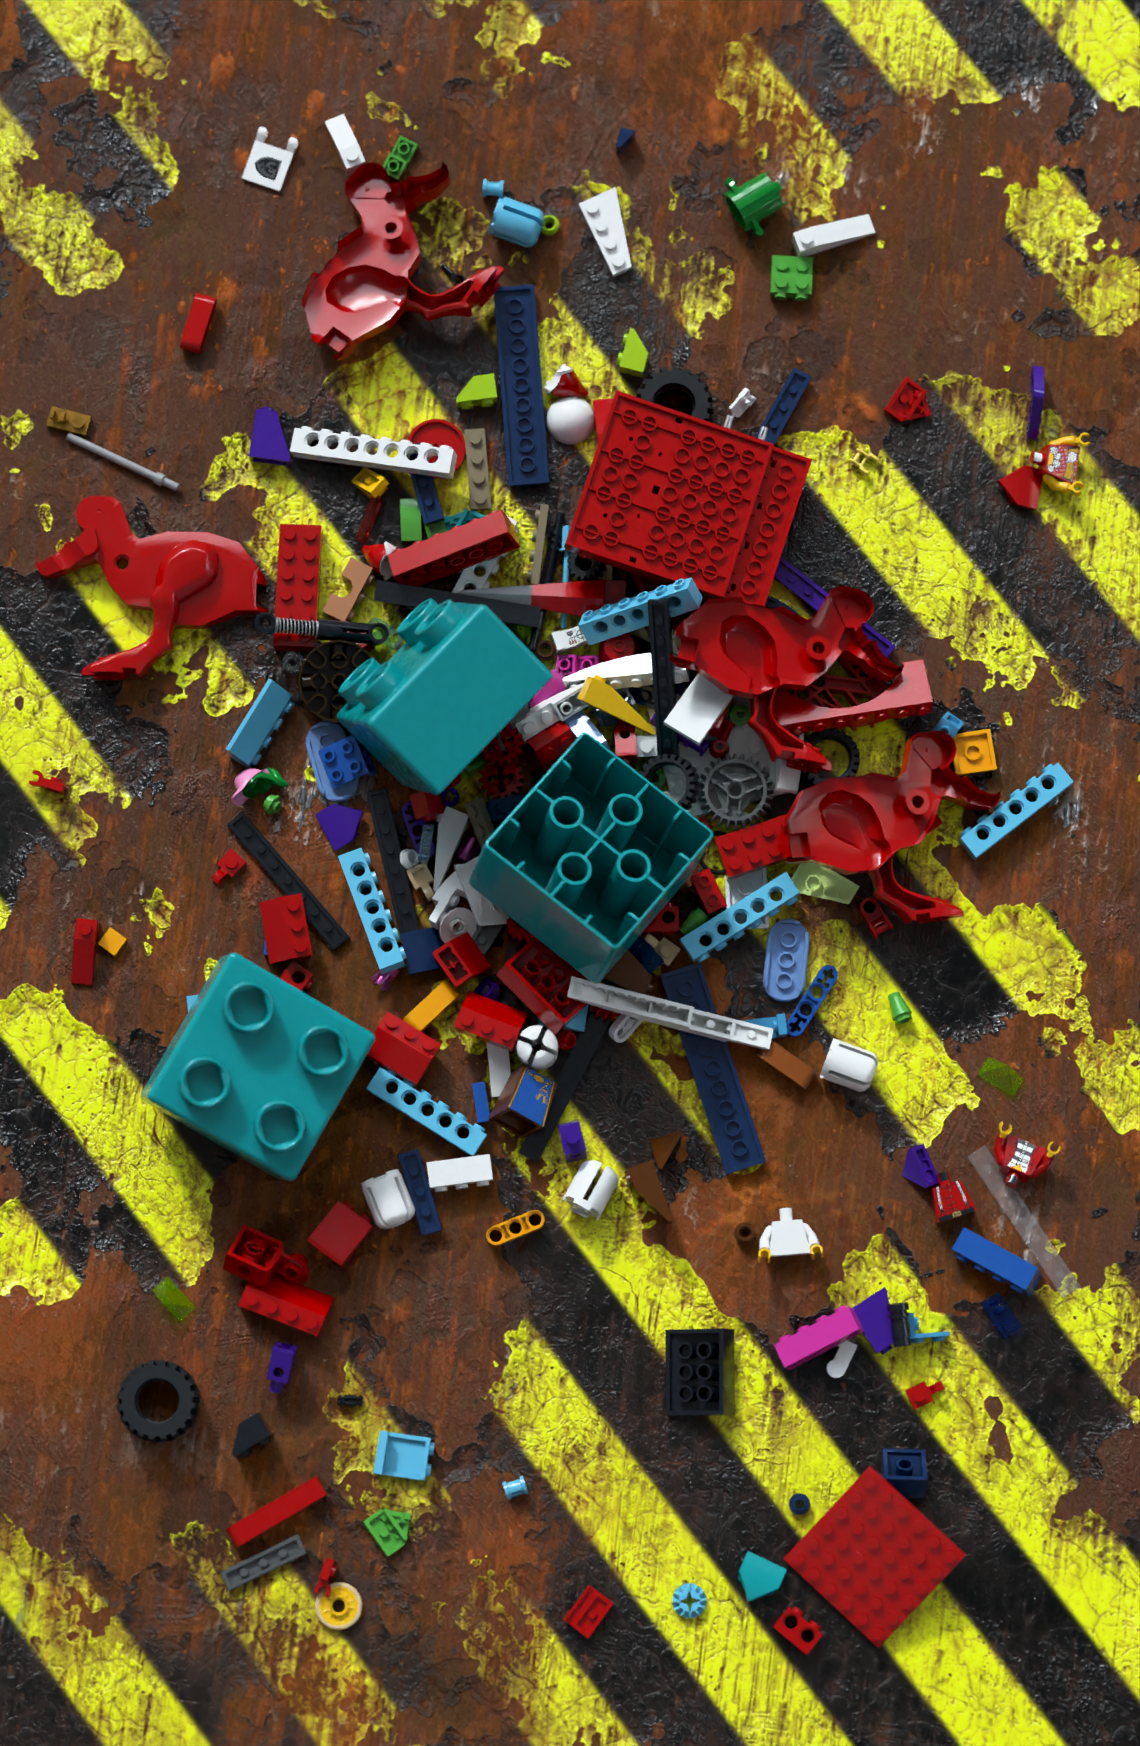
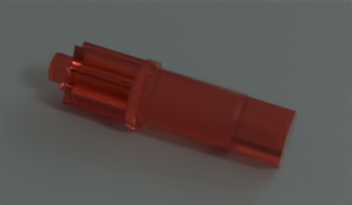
(369, 518)

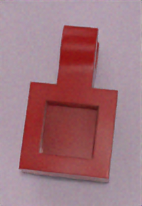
(54, 784)
(230, 865)
(921, 1394)
(328, 1571)

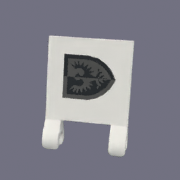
(267, 163)

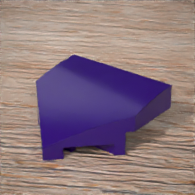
(340, 824)

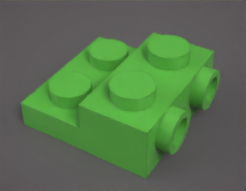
(791, 277)

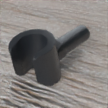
(452, 274)

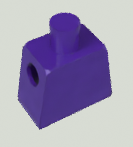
(572, 1141)
(284, 1357)

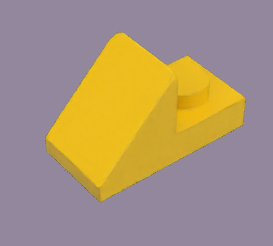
(370, 483)

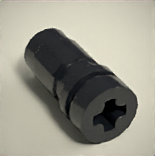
(900, 1325)

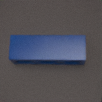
(481, 1102)

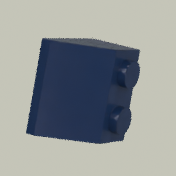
(906, 1471)

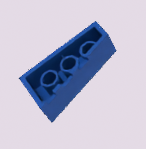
(996, 1261)

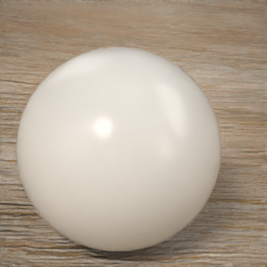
(570, 420)

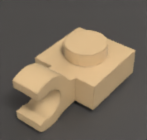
(421, 878)
(664, 948)

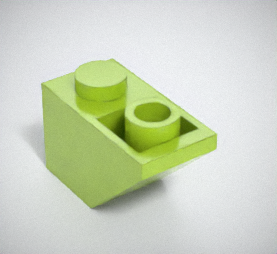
(634, 356)
(478, 391)

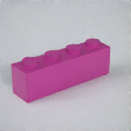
(819, 1337)

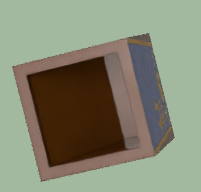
(524, 1102)

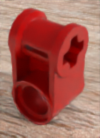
(875, 919)

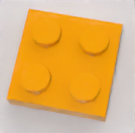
(974, 753)

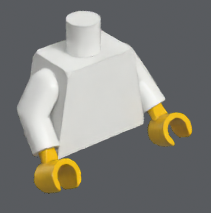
(788, 1238)

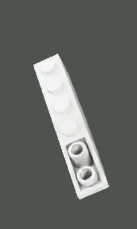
(624, 672)

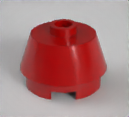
(619, 647)

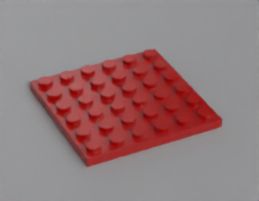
(874, 1556)

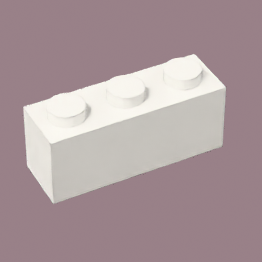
(460, 1172)

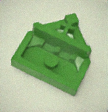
(388, 1529)

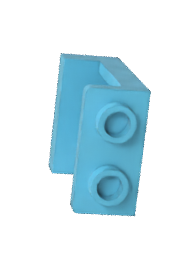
(403, 1455)

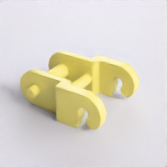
(854, 461)

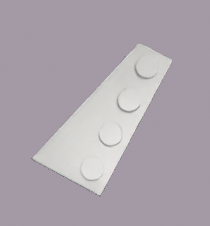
(607, 228)

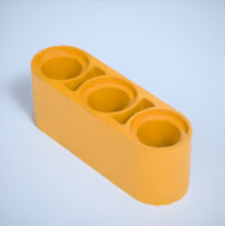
(432, 1006)
(504, 1227)

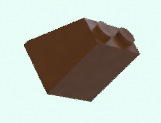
(629, 975)

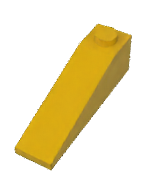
(607, 699)

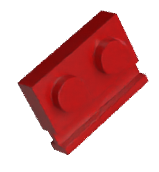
(588, 1611)

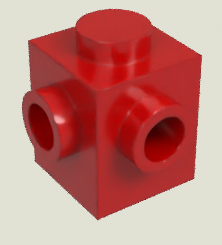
(426, 806)

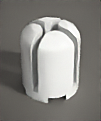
(531, 1037)
(849, 1066)
(599, 1196)
(388, 1199)

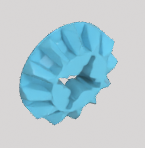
(695, 1592)

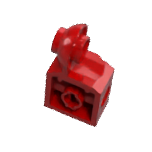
(258, 1256)

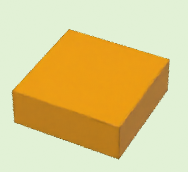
(112, 941)

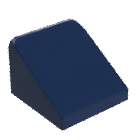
(625, 137)

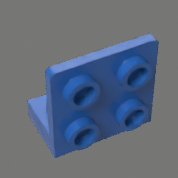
(346, 761)

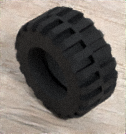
(681, 383)
(129, 1401)

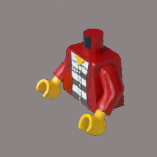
(1020, 1158)

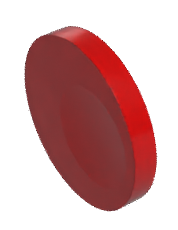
(438, 433)

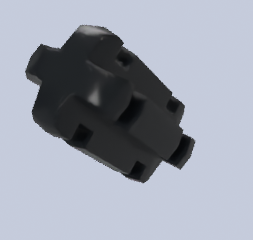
(350, 1400)

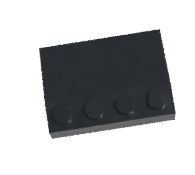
(700, 1372)

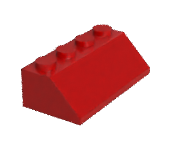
(288, 1304)

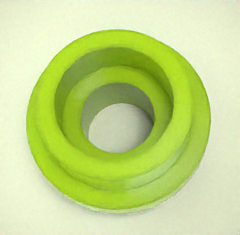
(554, 221)

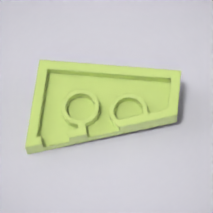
(823, 883)

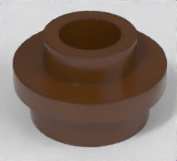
(545, 644)
(737, 1233)

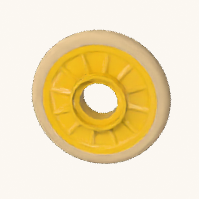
(348, 1616)

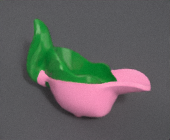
(255, 782)

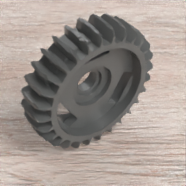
(733, 806)

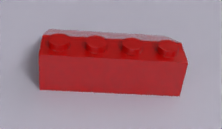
(542, 984)

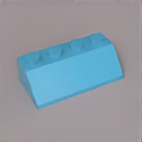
(259, 724)

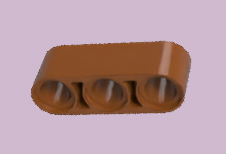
(787, 1065)

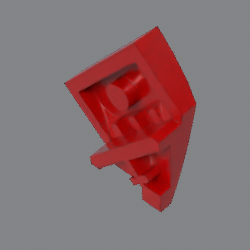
(908, 402)
(1022, 487)

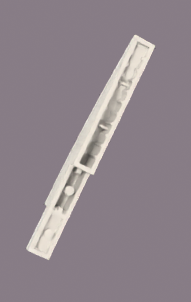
(669, 1014)

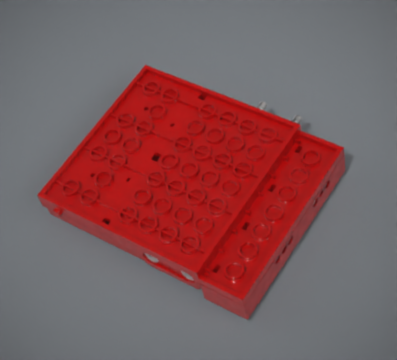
(717, 508)

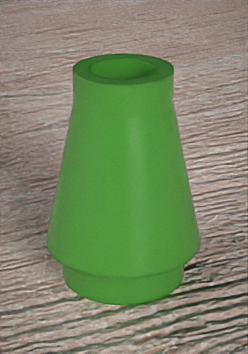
(694, 920)
(899, 1009)

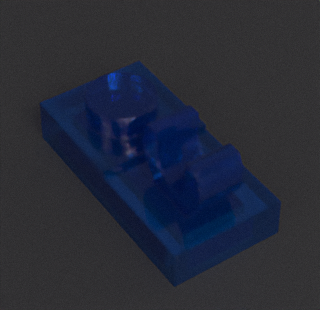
(1001, 1315)

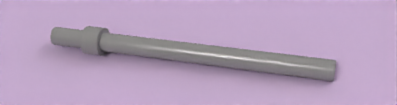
(158, 478)

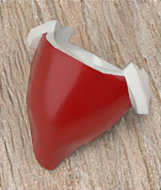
(565, 384)
(377, 558)

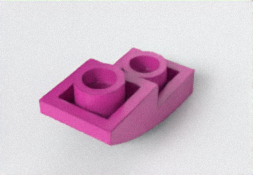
(572, 663)
(552, 688)

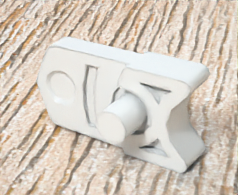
(742, 402)

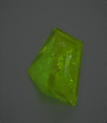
(1000, 1076)
(173, 1298)

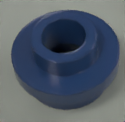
(792, 1504)

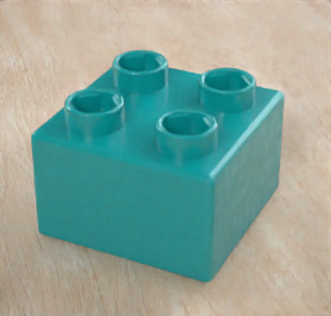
(440, 693)
(590, 857)
(258, 1066)

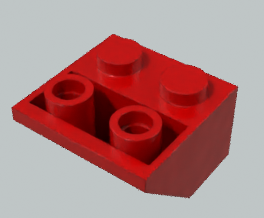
(551, 744)
(461, 960)

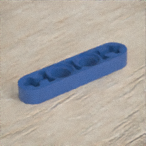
(813, 1002)

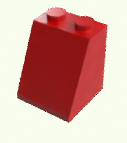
(341, 1233)

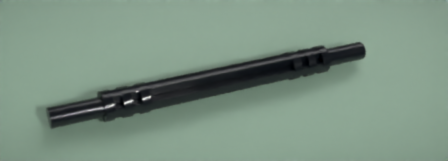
(548, 572)

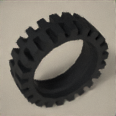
(844, 740)
(687, 768)

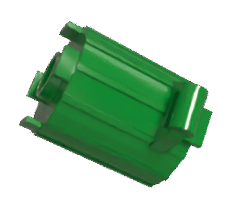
(753, 201)

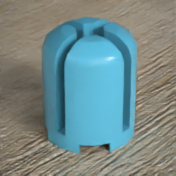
(516, 222)

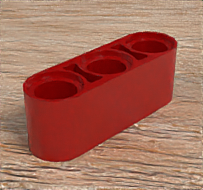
(198, 323)

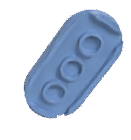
(319, 737)
(786, 960)

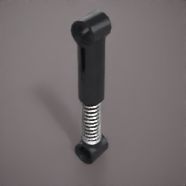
(322, 629)

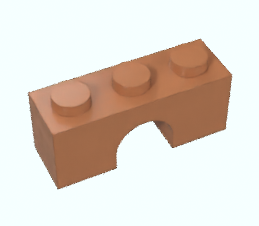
(343, 608)

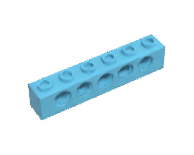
(596, 631)
(1060, 782)
(350, 863)
(781, 884)
(468, 1145)

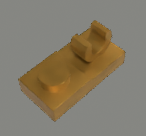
(69, 421)

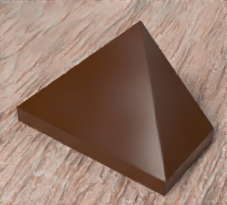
(663, 1147)

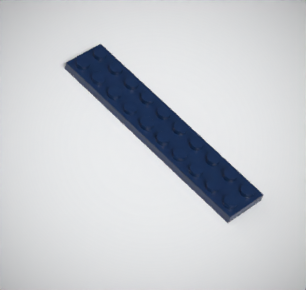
(521, 386)
(715, 1076)

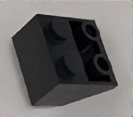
(251, 1433)

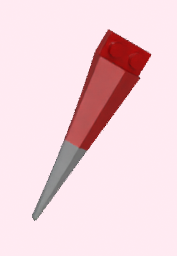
(564, 598)

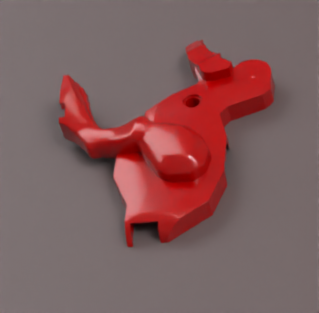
(370, 275)
(178, 576)
(732, 648)
(865, 819)

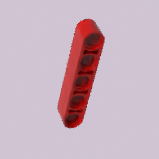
(276, 1511)

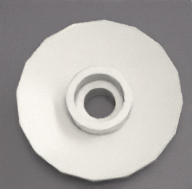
(464, 922)

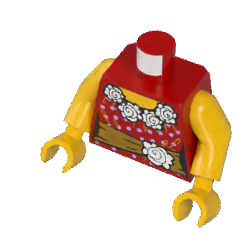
(1059, 463)

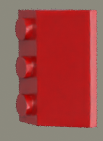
(285, 929)
(490, 1021)
(403, 1048)

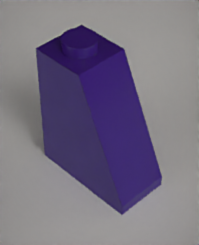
(268, 439)
(875, 1321)

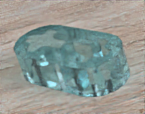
(392, 632)
(426, 843)

